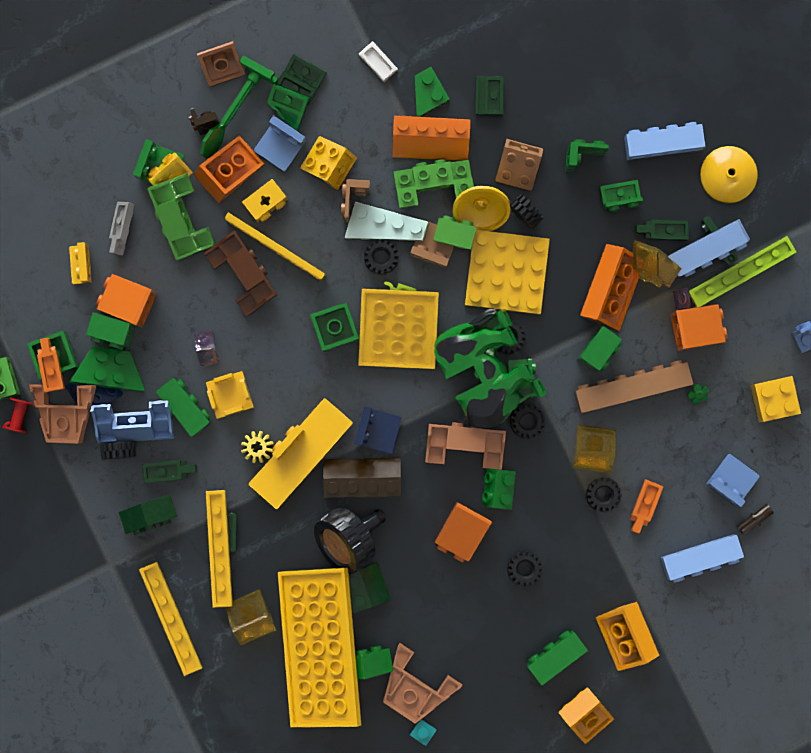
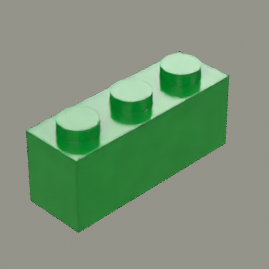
(184, 406)
(556, 657)

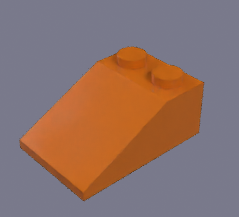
(228, 169)

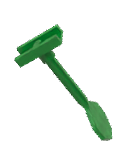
(215, 135)

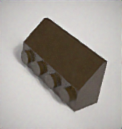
(362, 477)

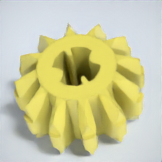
(260, 453)

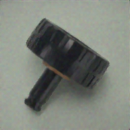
(347, 539)

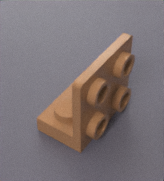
(519, 164)
(359, 187)
(431, 251)

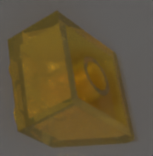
(654, 265)
(594, 448)
(250, 617)

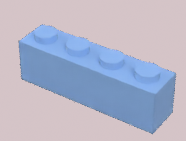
(664, 141)
(710, 247)
(702, 557)

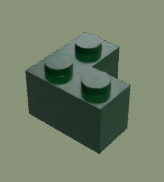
(146, 515)

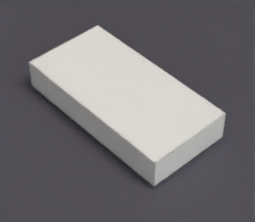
(378, 62)

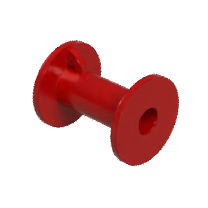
(18, 416)

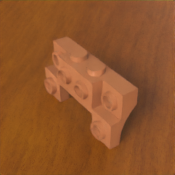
(465, 439)

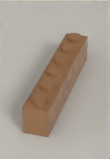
(633, 387)

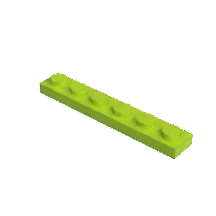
(742, 272)

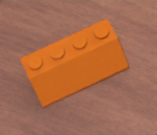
(431, 138)
(611, 288)

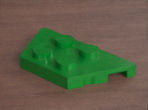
(109, 370)

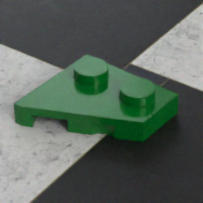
(288, 105)

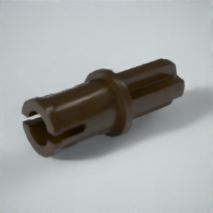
(755, 519)

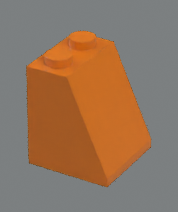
(126, 300)
(698, 327)
(462, 532)

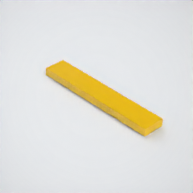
(275, 247)
(219, 548)
(170, 618)

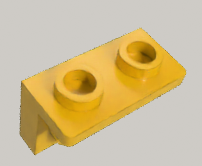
(170, 168)
(80, 263)

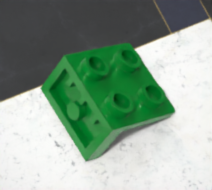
(579, 147)
(149, 158)

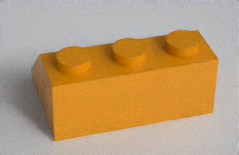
(627, 636)

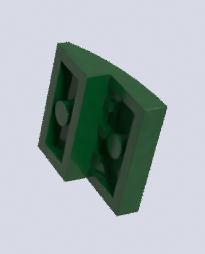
(302, 77)

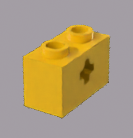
(268, 191)

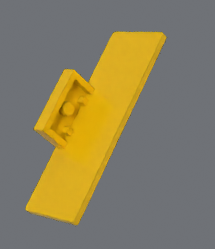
(300, 453)

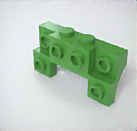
(431, 177)
(175, 218)

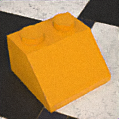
(586, 715)

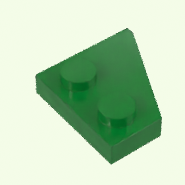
(429, 92)

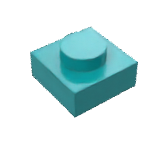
(423, 732)

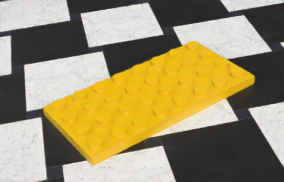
(319, 648)

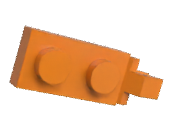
(50, 367)
(645, 505)

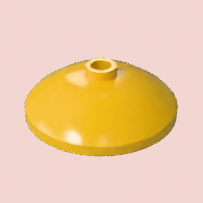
(719, 183)
(483, 206)

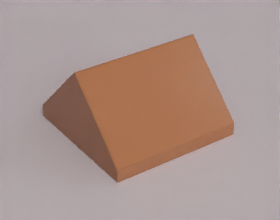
(220, 63)

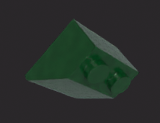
(367, 588)

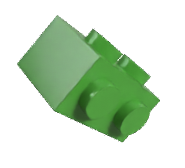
(454, 233)
(8, 381)

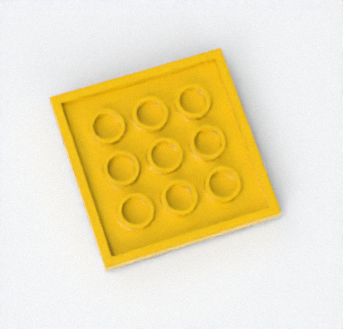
(507, 272)
(398, 328)

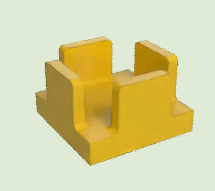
(229, 394)

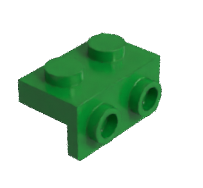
(621, 195)
(498, 489)

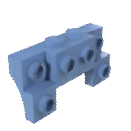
(133, 426)

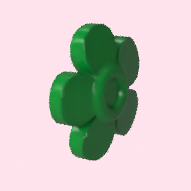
(698, 394)

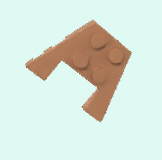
(64, 422)
(409, 694)

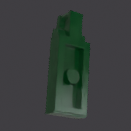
(709, 227)
(664, 229)
(166, 471)

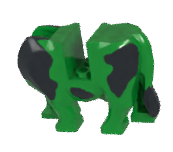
(476, 346)

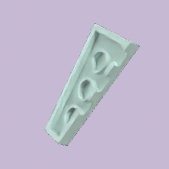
(376, 223)

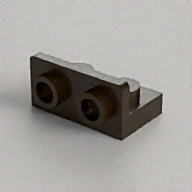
(205, 122)

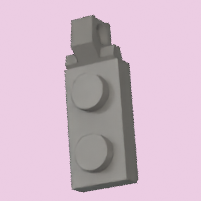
(120, 227)

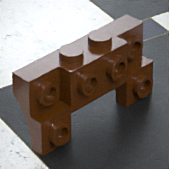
(249, 273)

